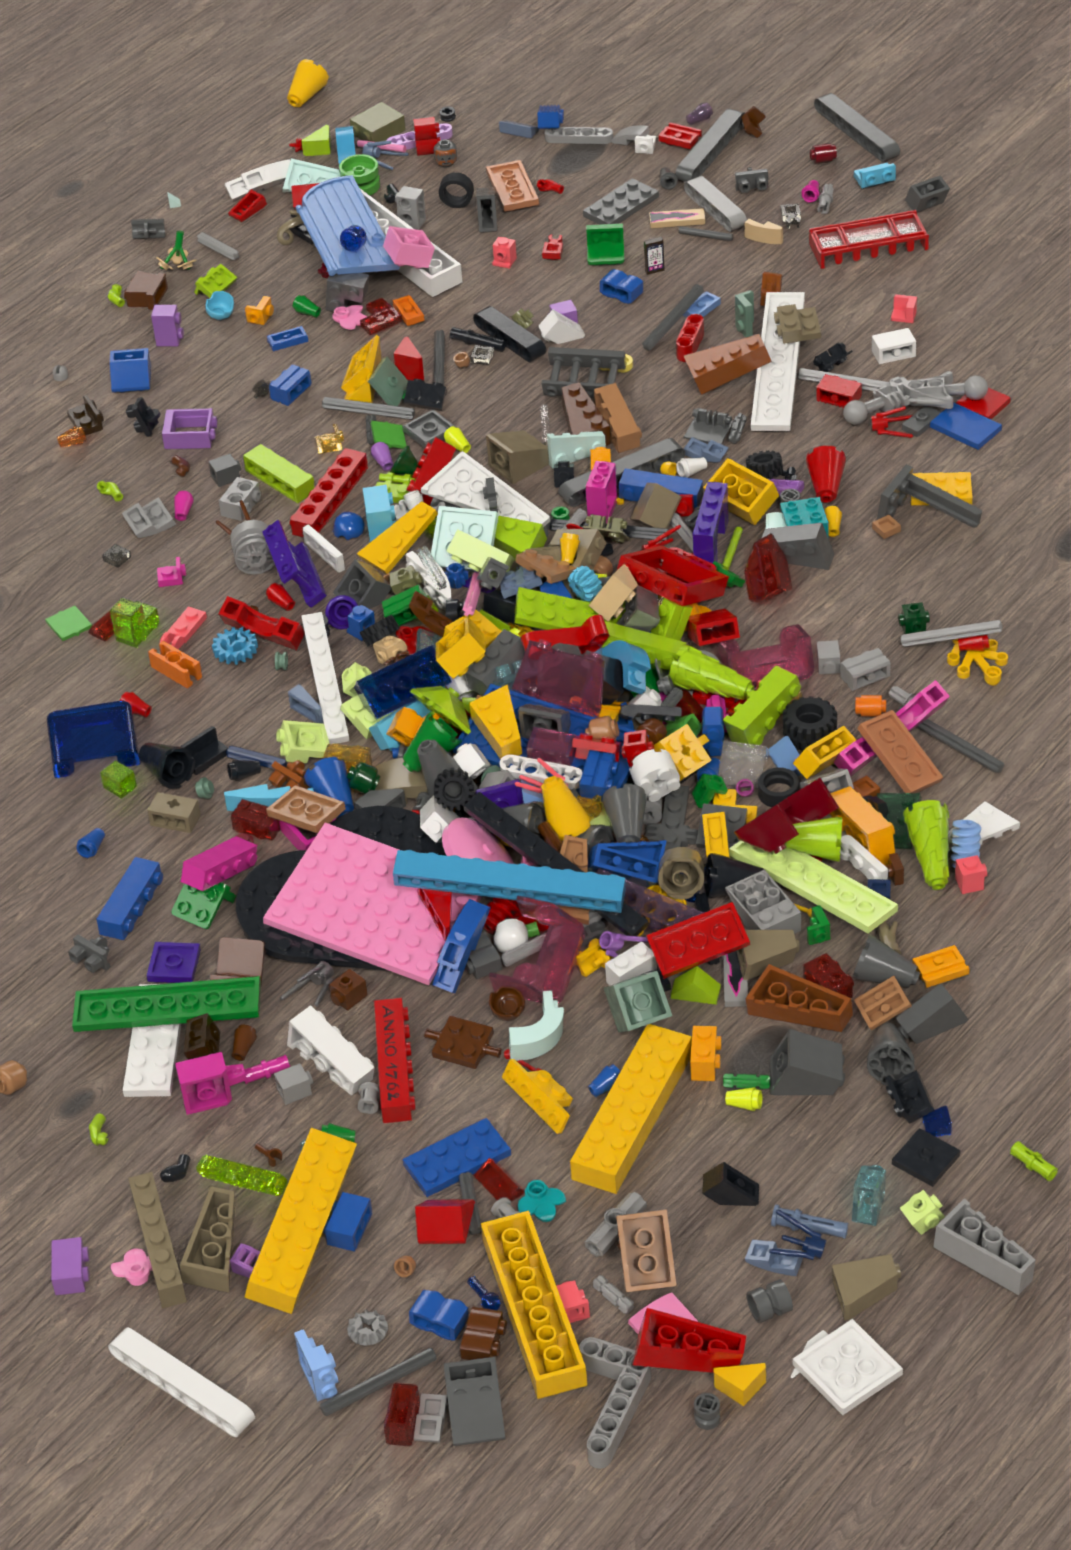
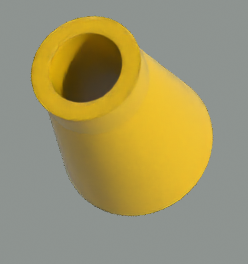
(834, 518)
(569, 545)

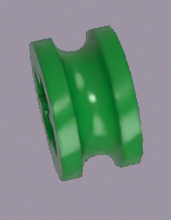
(560, 513)

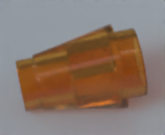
(72, 437)

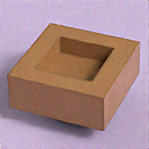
(886, 526)

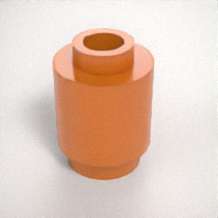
(870, 705)

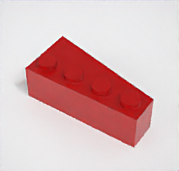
(685, 1344)

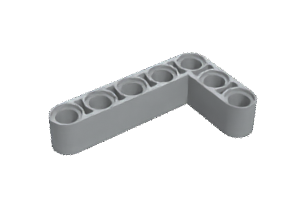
(615, 1363)

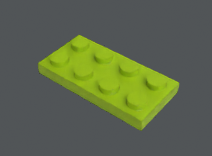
(550, 610)

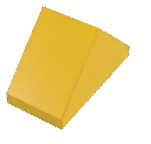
(740, 1381)

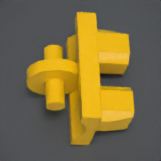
(592, 958)

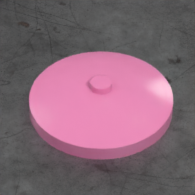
(472, 840)

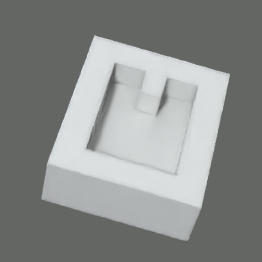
(645, 144)

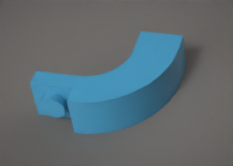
(345, 142)
(634, 663)

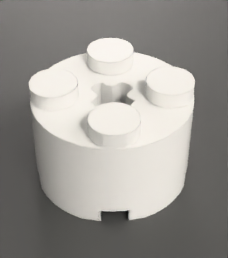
(655, 774)

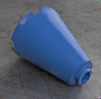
(330, 780)

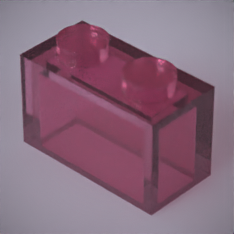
(551, 746)

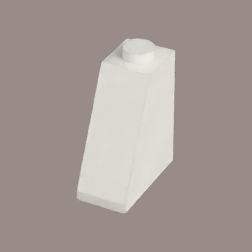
(435, 818)

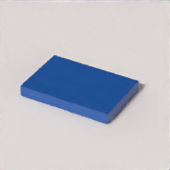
(966, 426)

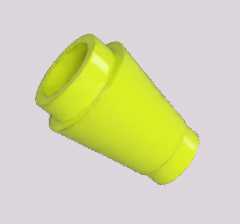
(456, 438)
(745, 1098)

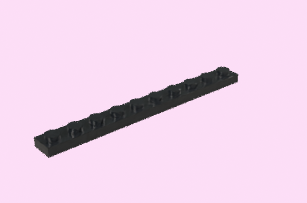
(542, 854)

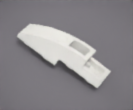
(257, 179)
(436, 595)

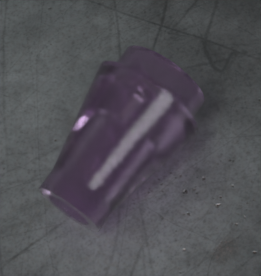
(700, 113)

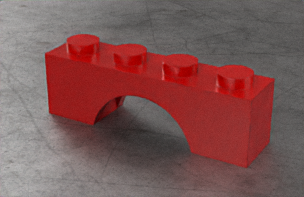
(278, 630)

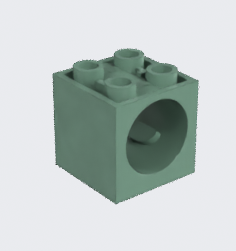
(637, 1001)

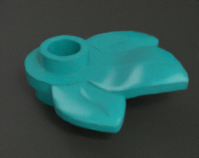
(541, 1200)

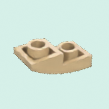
(766, 233)

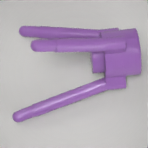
(614, 941)

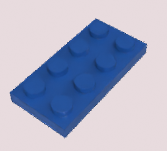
(459, 1153)

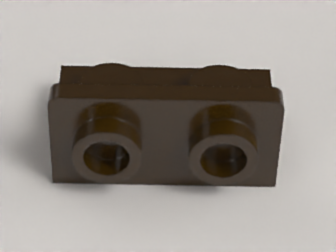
(86, 416)

